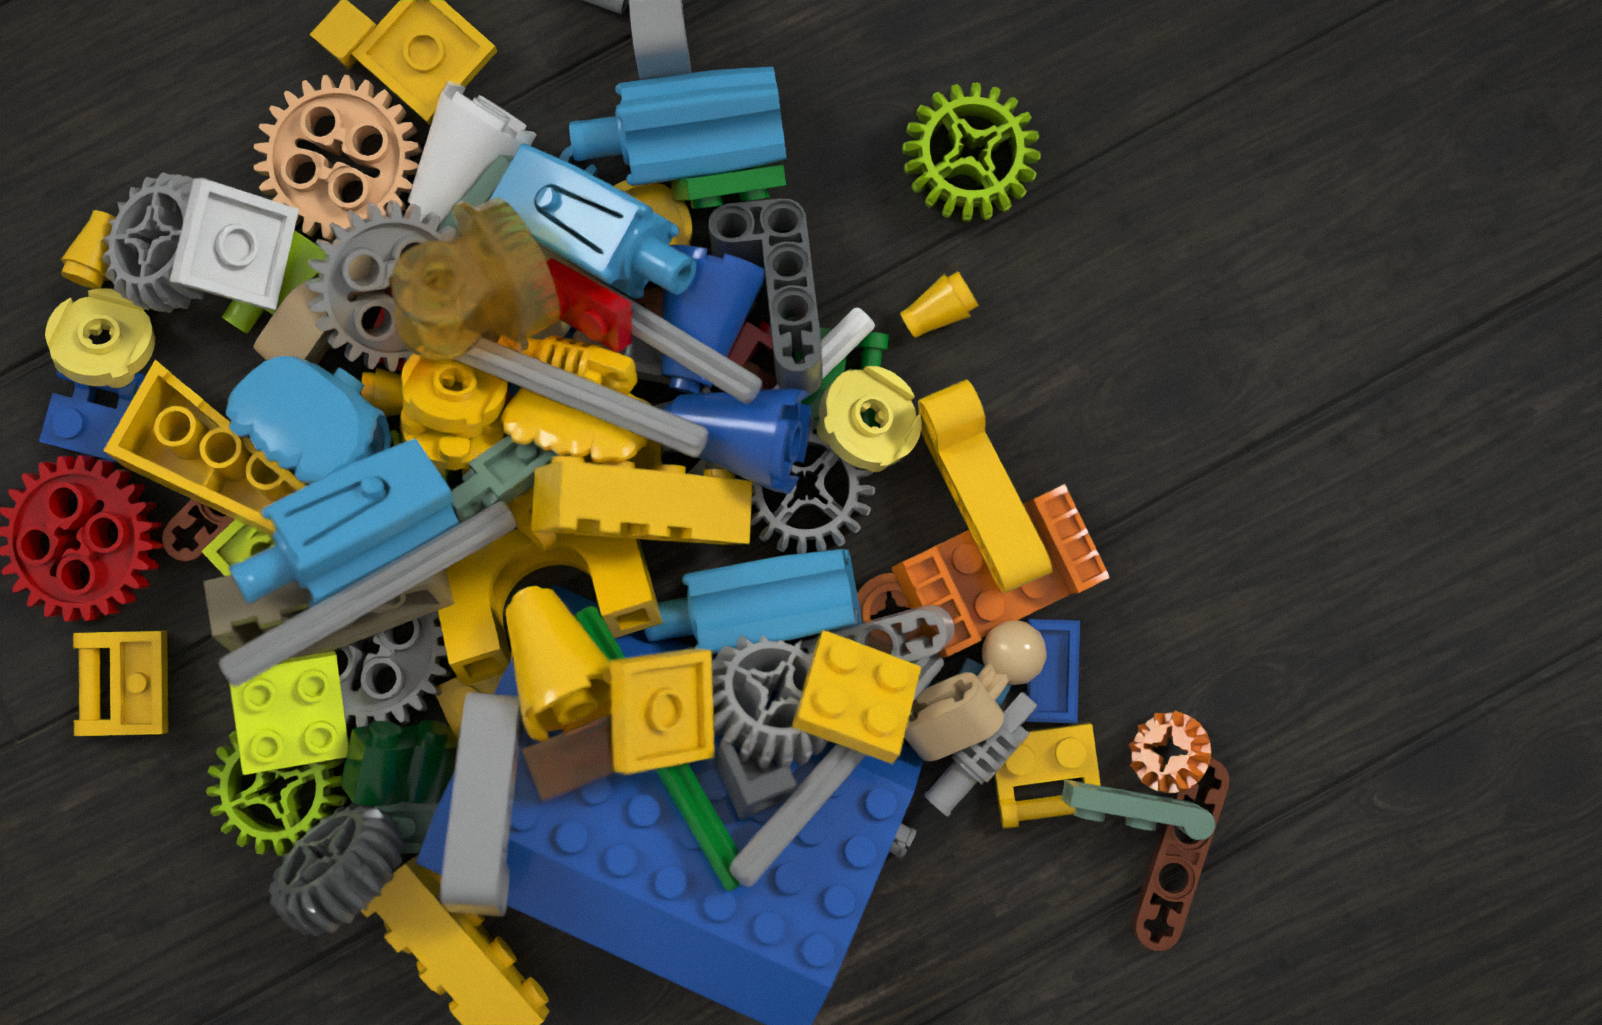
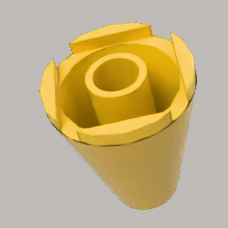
(556, 665)

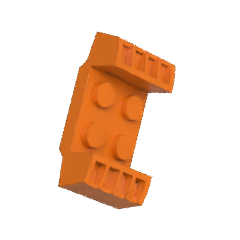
(961, 583)

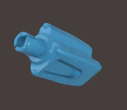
(688, 125)
(594, 224)
(350, 525)
(769, 596)

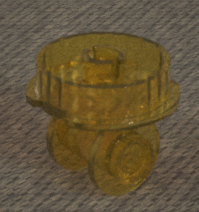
(474, 284)

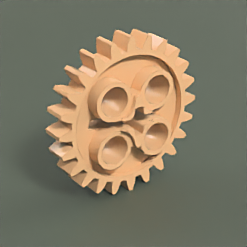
(356, 118)

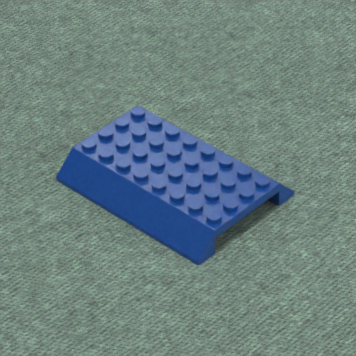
(634, 881)

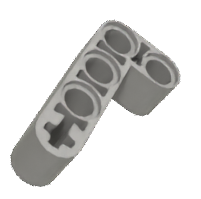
(659, 38)
(481, 806)

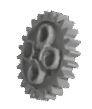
(383, 240)
(415, 668)

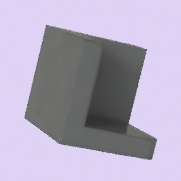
(750, 788)

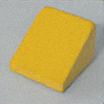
(343, 31)

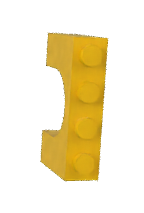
(484, 579)

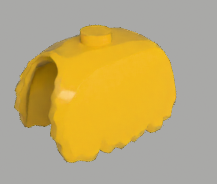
(573, 432)

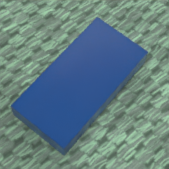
(1057, 684)

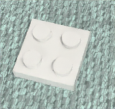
(234, 244)

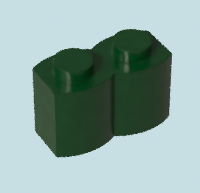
(399, 763)

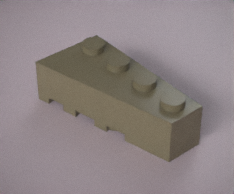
(238, 623)

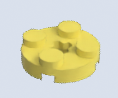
(105, 363)
(844, 428)

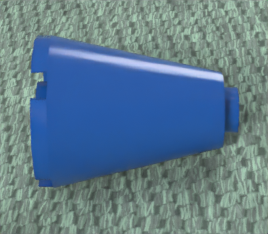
(710, 309)
(752, 438)

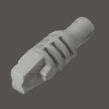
(982, 759)

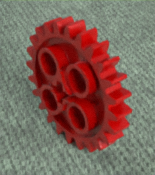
(46, 510)

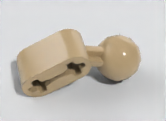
(293, 326)
(964, 706)

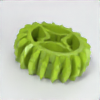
(982, 173)
(236, 802)

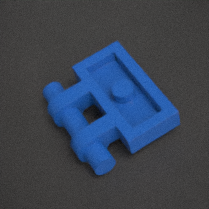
(80, 423)

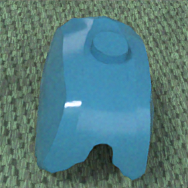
(307, 417)

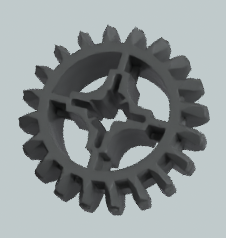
(336, 869)

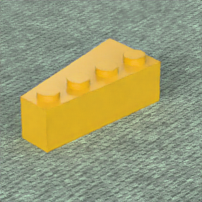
(191, 449)
(641, 502)
(456, 952)

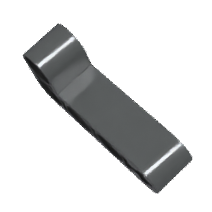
(787, 296)

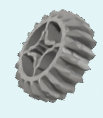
(146, 244)
(840, 515)
(740, 691)

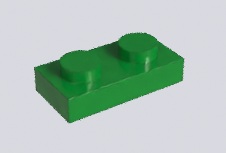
(750, 184)

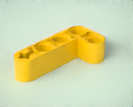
(980, 486)

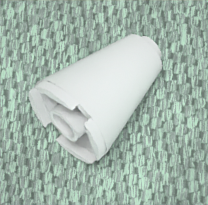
(461, 147)

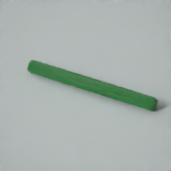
(678, 778)

